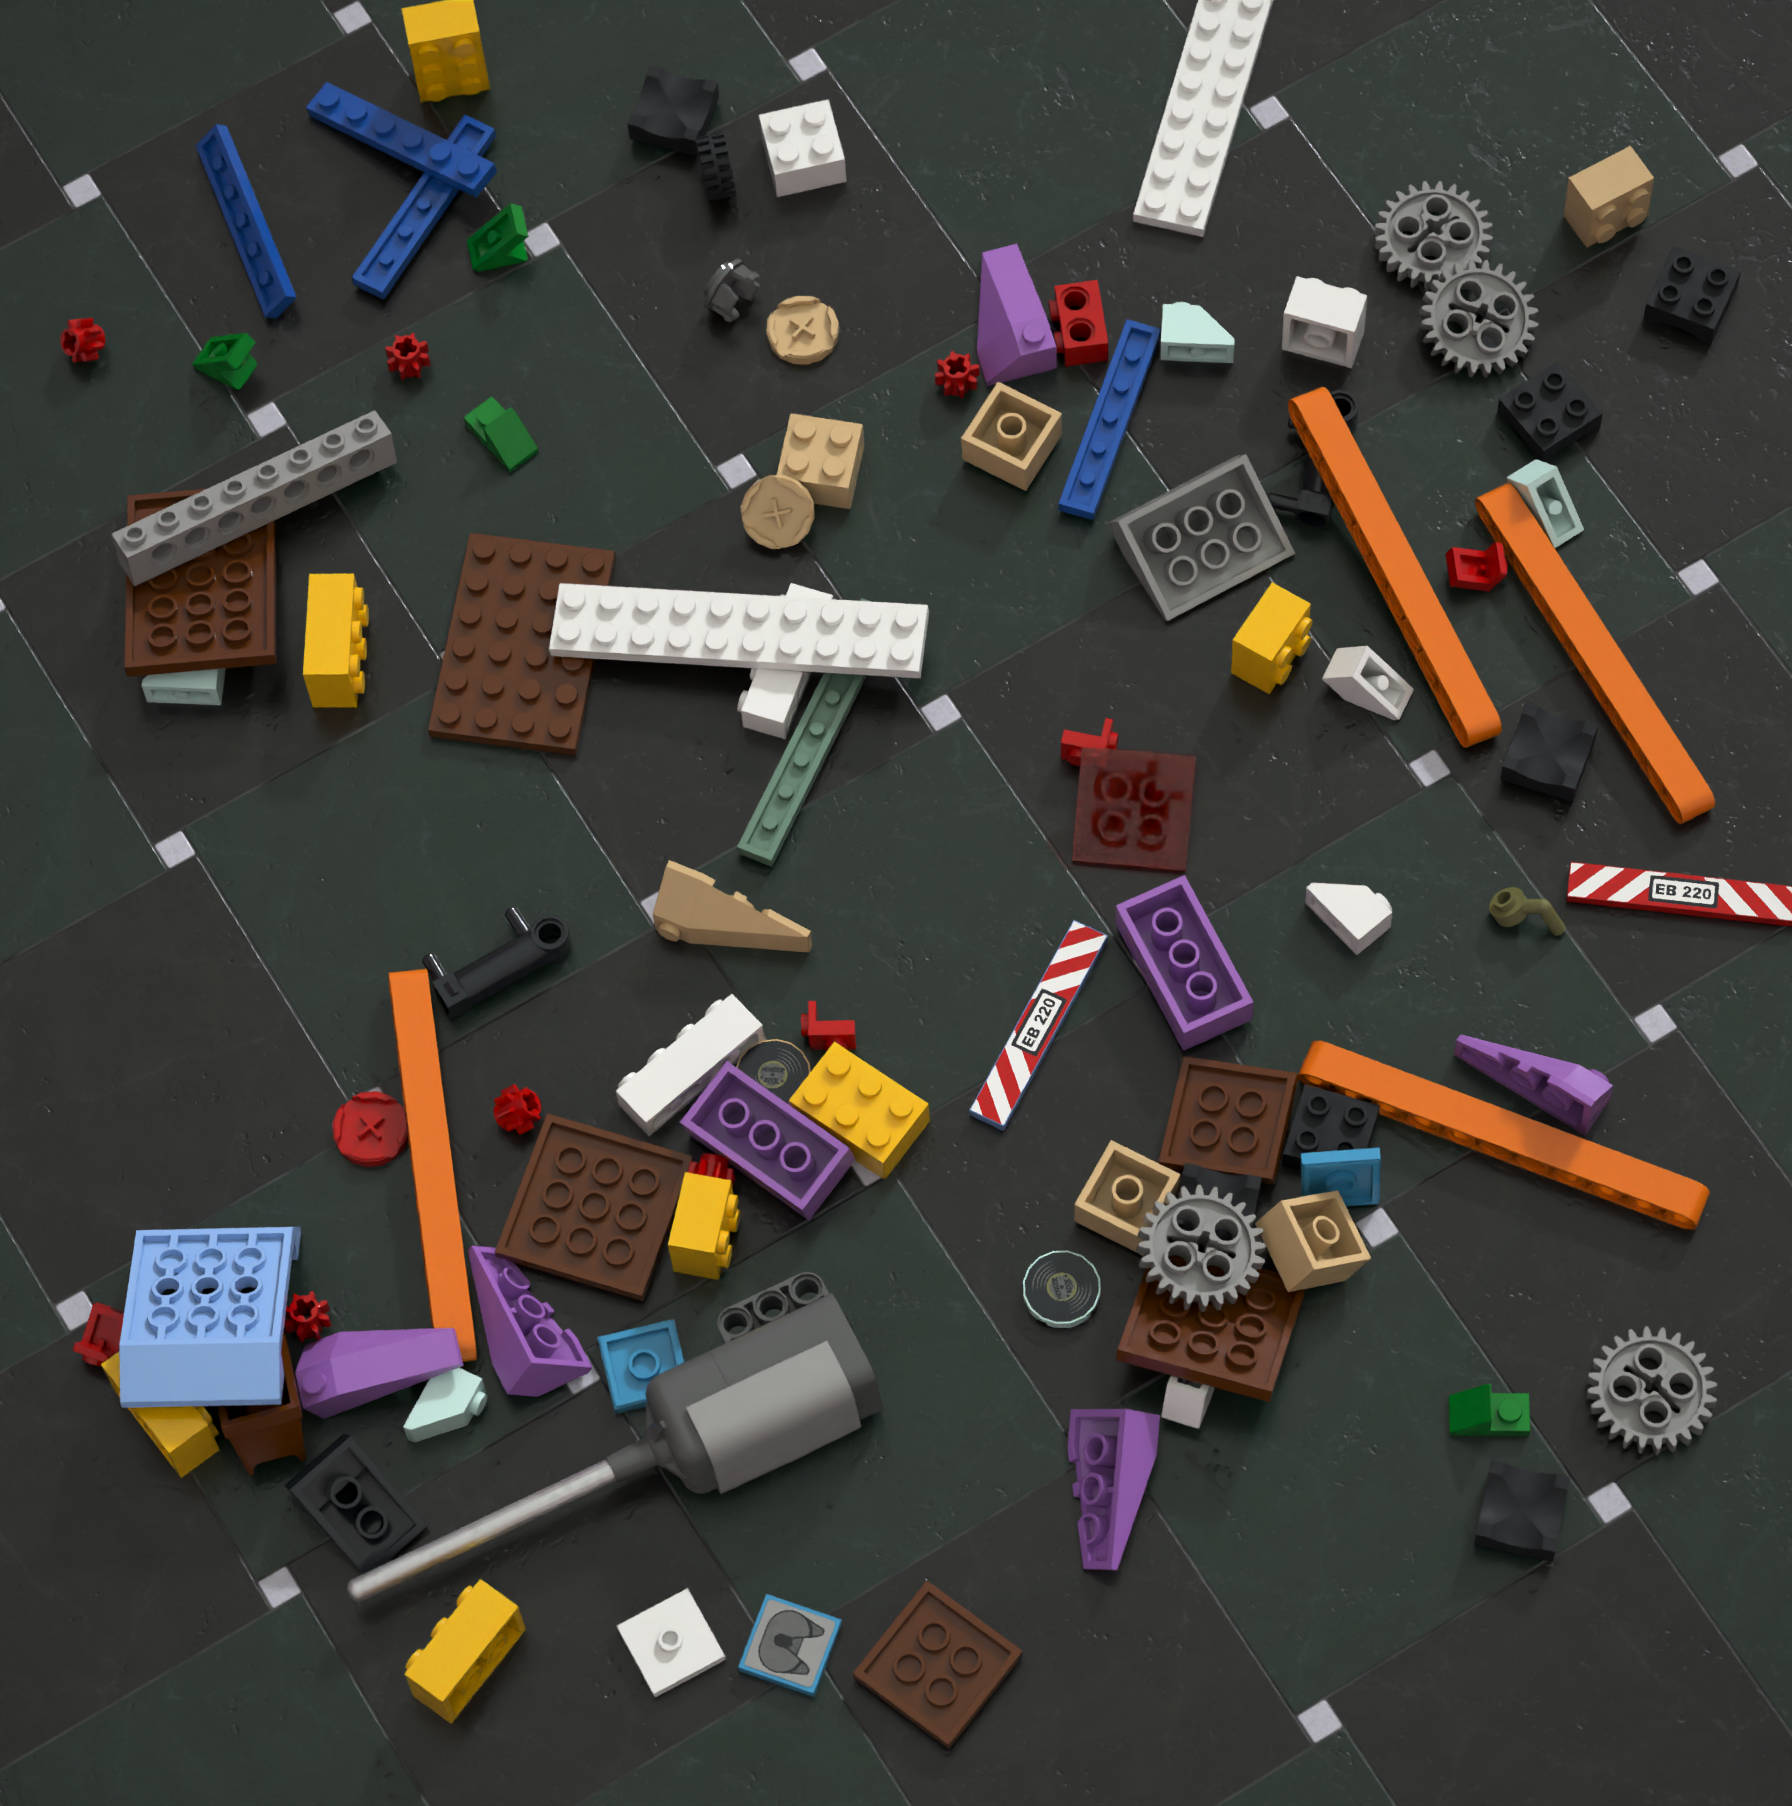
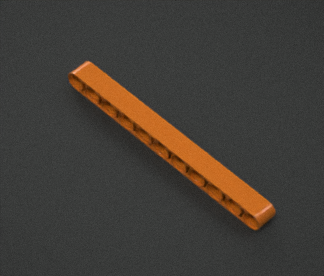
(1394, 567)
(1595, 654)
(1507, 1135)
(431, 1157)

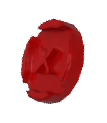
(370, 1129)

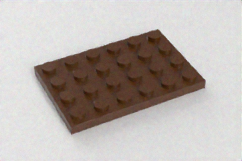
(207, 610)
(497, 662)

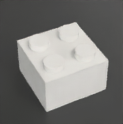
(802, 148)
(1324, 321)

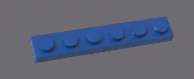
(401, 139)
(417, 217)
(246, 221)
(1109, 420)

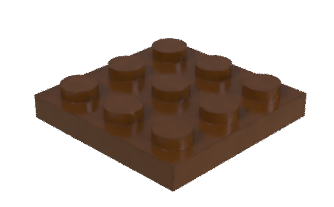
(1229, 1118)
(937, 1664)

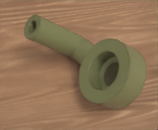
(1512, 907)

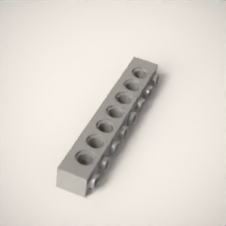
(254, 498)

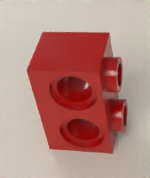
(1084, 323)

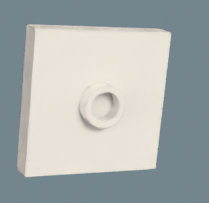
(671, 1642)

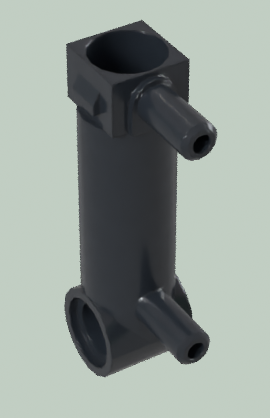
(1314, 501)
(501, 966)

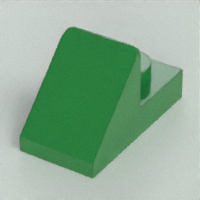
(499, 240)
(227, 359)
(501, 433)
(1488, 1414)

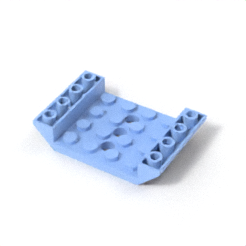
(206, 1345)

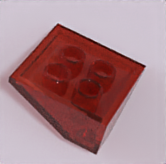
(1134, 807)

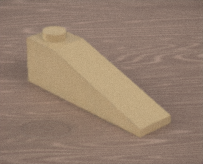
(702, 914)

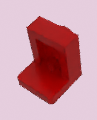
(1476, 568)
(1073, 741)
(825, 1033)
(101, 1334)

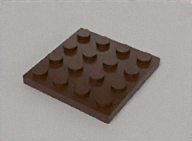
(594, 1207)
(1222, 1348)

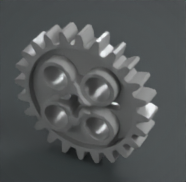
(1432, 233)
(1490, 289)
(1207, 1215)
(1675, 1366)

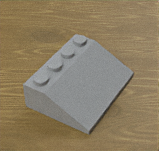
(1202, 537)

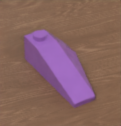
(1012, 324)
(1551, 1084)
(522, 1337)
(367, 1365)
(1112, 1466)

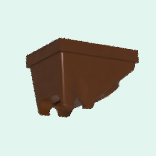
(267, 1431)

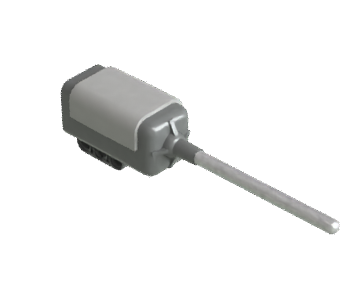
(712, 1419)

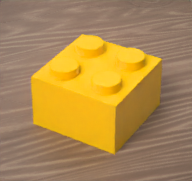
(1271, 639)
(703, 1226)

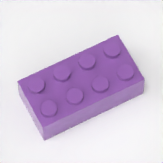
(1184, 962)
(768, 1140)

